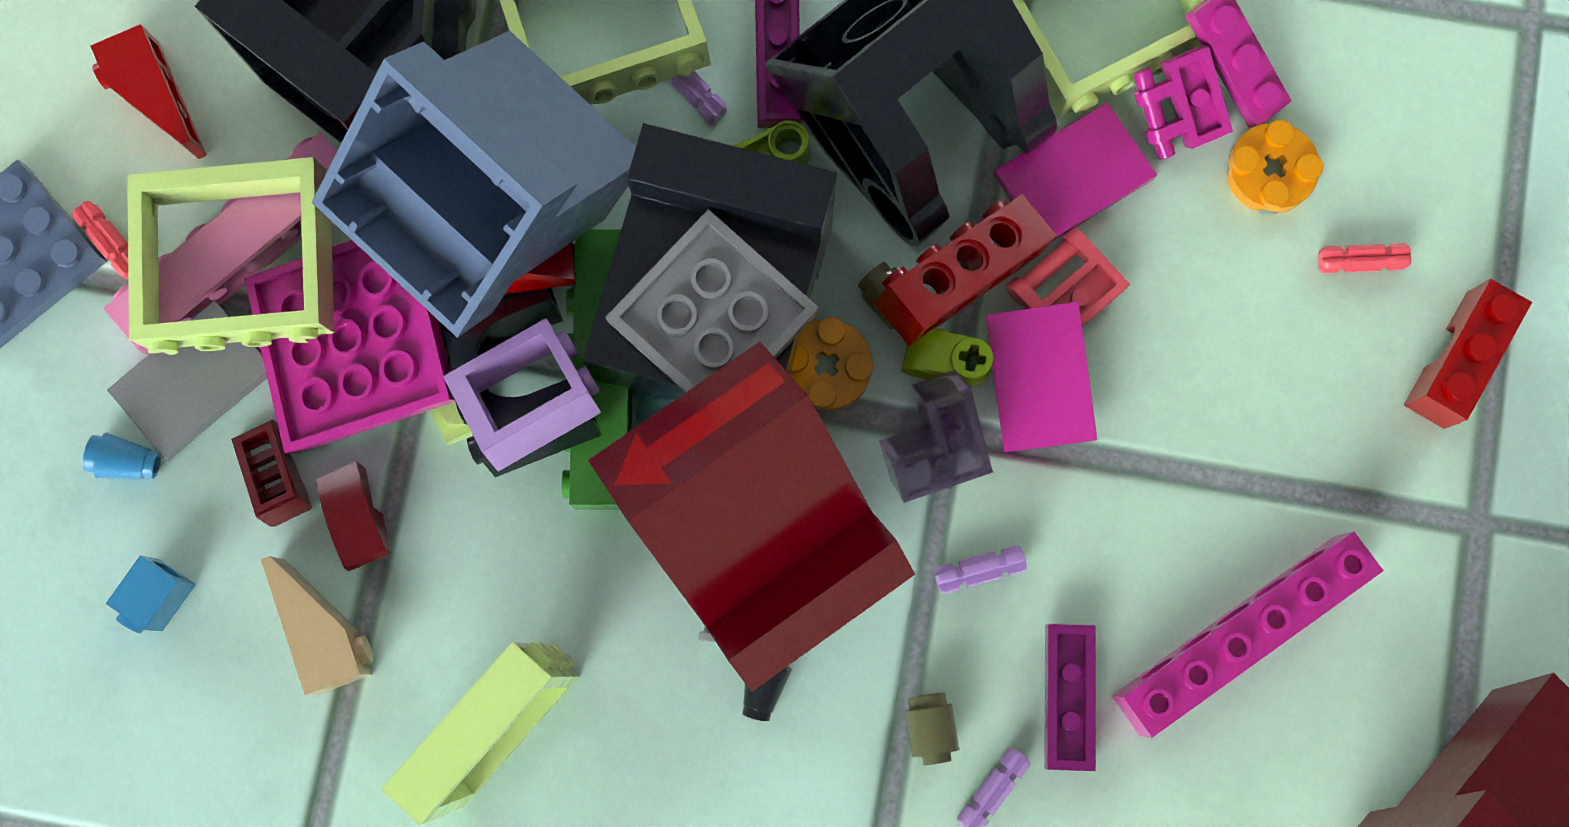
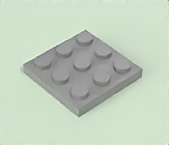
(710, 305)

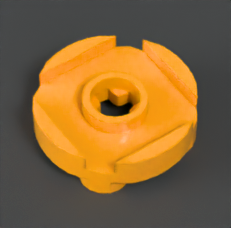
(1291, 149)
(853, 365)

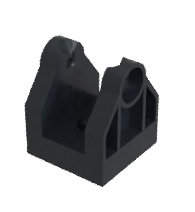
(330, 50)
(870, 52)

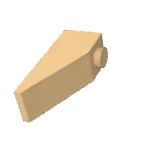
(320, 638)

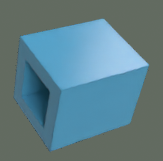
(149, 595)

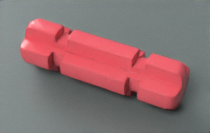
(103, 236)
(1364, 258)

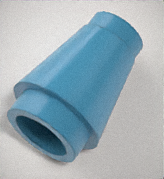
(118, 458)

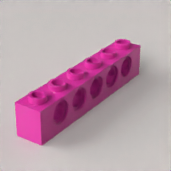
(1246, 634)

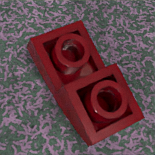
(350, 516)

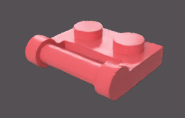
(1092, 284)

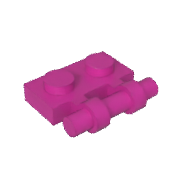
(1195, 99)

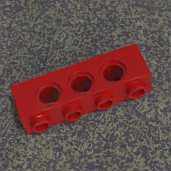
(918, 312)

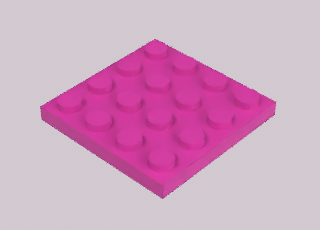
(367, 374)

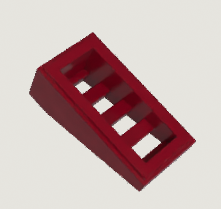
(282, 500)

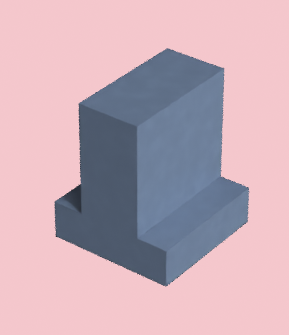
(471, 173)

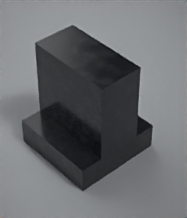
(673, 180)

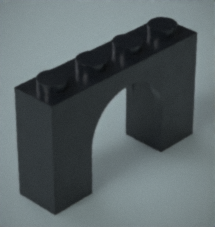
(511, 316)

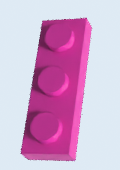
(1239, 59)

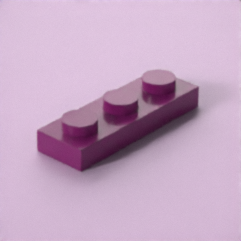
(1070, 697)

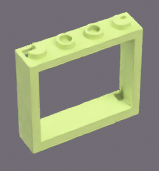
(636, 70)
(1115, 77)
(223, 182)
(481, 730)

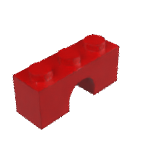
(1482, 334)

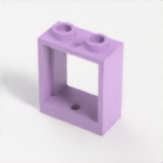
(539, 426)

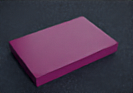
(1078, 171)
(1041, 377)

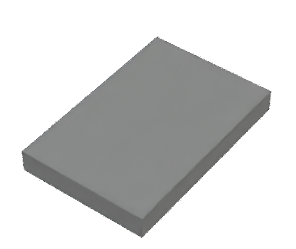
(188, 391)

